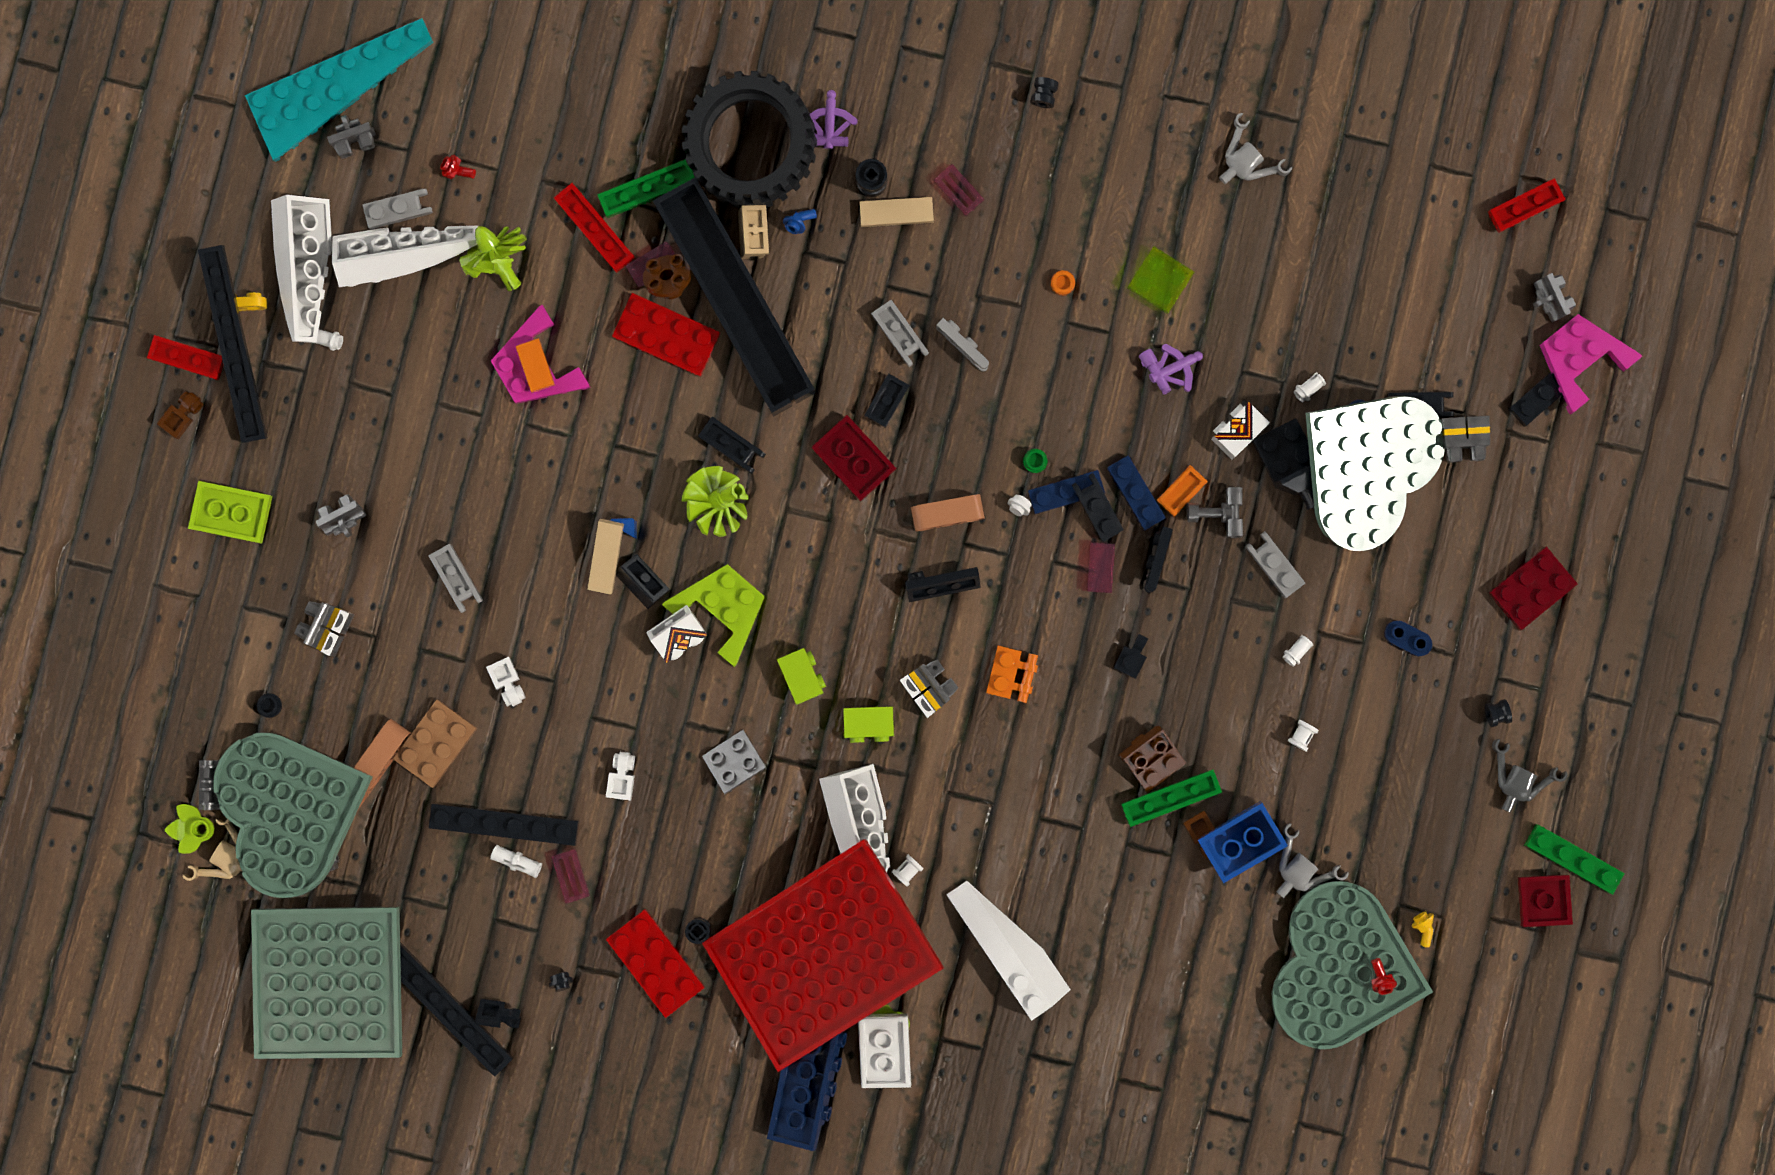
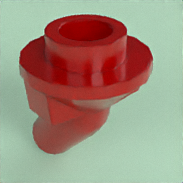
(450, 168)
(1383, 983)

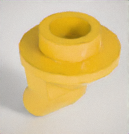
(1423, 923)

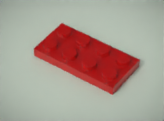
(666, 335)
(655, 963)

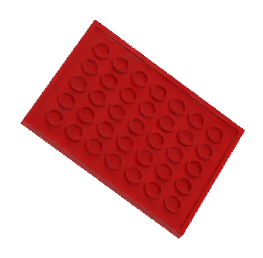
(822, 955)

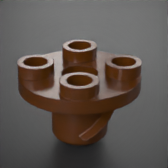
(667, 276)

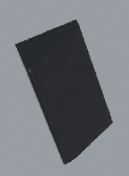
(642, 581)

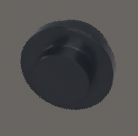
(269, 705)
(560, 981)

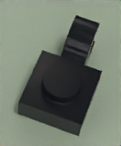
(1130, 660)
(493, 1013)

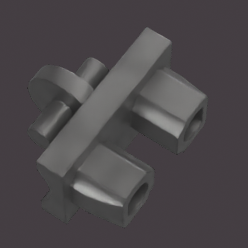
(349, 133)
(1551, 297)
(341, 519)

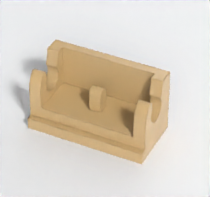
(753, 231)

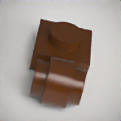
(176, 420)
(1198, 827)

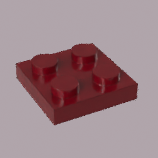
(1545, 900)

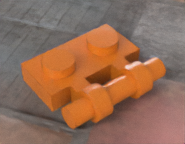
(1004, 673)

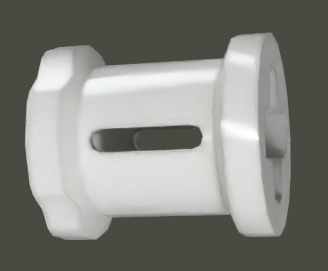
(1303, 735)
(907, 870)

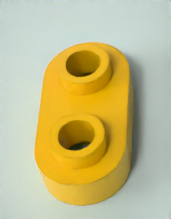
(251, 302)

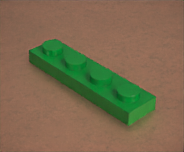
(644, 188)
(1171, 798)
(1574, 859)

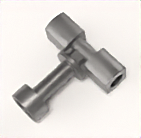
(1228, 512)

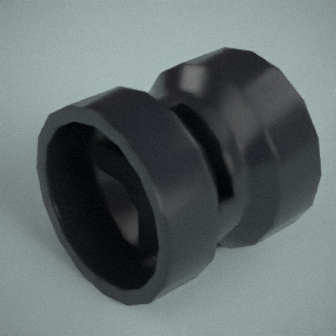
(1044, 92)
(701, 928)

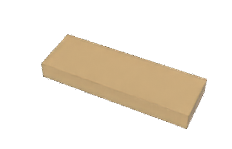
(896, 212)
(605, 556)

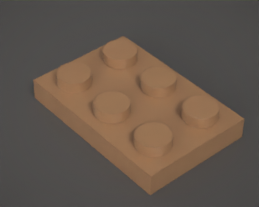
(435, 743)

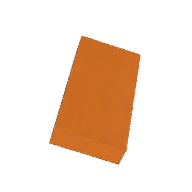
(535, 365)
(1181, 491)

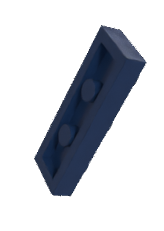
(1059, 493)
(1136, 493)

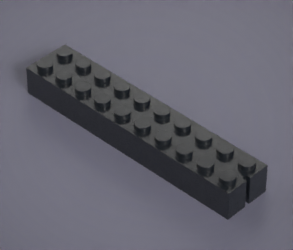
(734, 296)

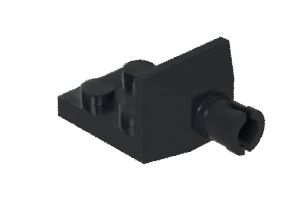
(1287, 459)

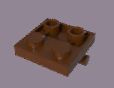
(1152, 758)

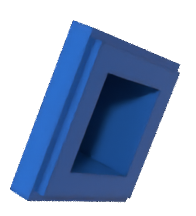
(630, 526)

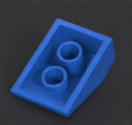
(1242, 842)

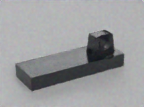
(924, 587)

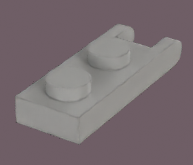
(395, 209)
(898, 331)
(964, 345)
(1276, 566)
(454, 576)

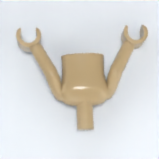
(223, 857)

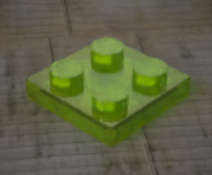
(1160, 280)

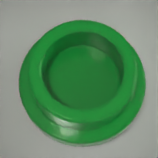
(1035, 461)

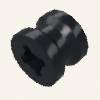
(1498, 713)

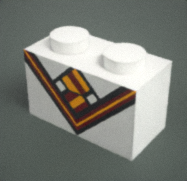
(1240, 430)
(676, 634)

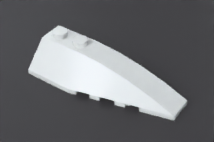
(386, 255)
(301, 257)
(856, 809)
(1011, 951)

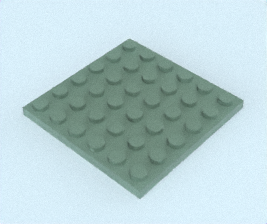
(326, 982)

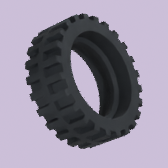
(721, 98)

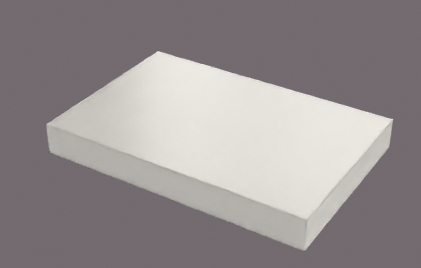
(884, 1051)

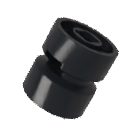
(871, 178)

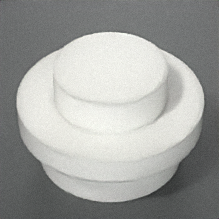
(1019, 505)

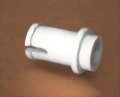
(331, 340)
(1309, 387)
(1297, 651)

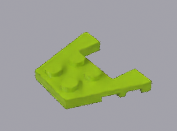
(729, 600)

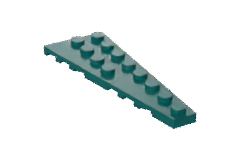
(308, 99)

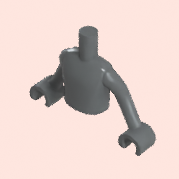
(1520, 781)

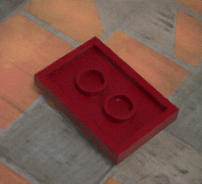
(853, 458)
(1533, 588)

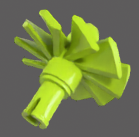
(493, 253)
(713, 493)

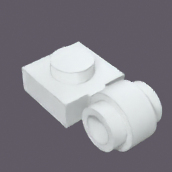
(503, 675)
(620, 784)

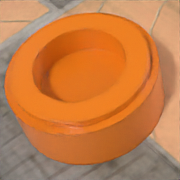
(1062, 283)

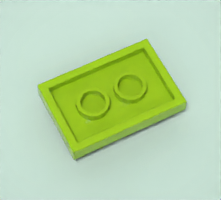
(230, 512)

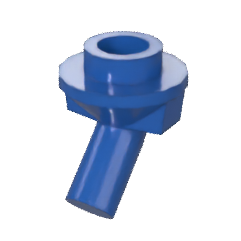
(794, 223)

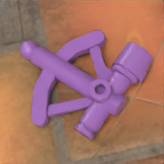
(828, 137)
(1161, 374)

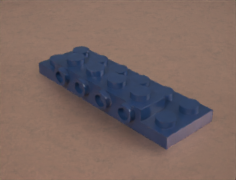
(805, 1096)

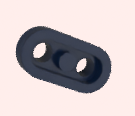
(1408, 639)

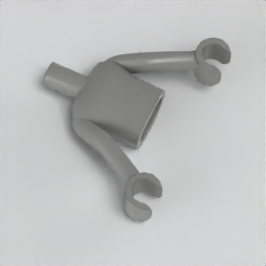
(1246, 159)
(1300, 869)

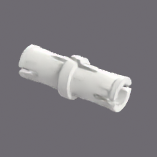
(516, 861)

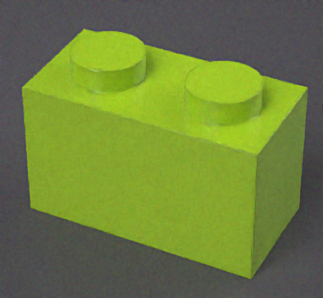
(801, 676)
(868, 722)

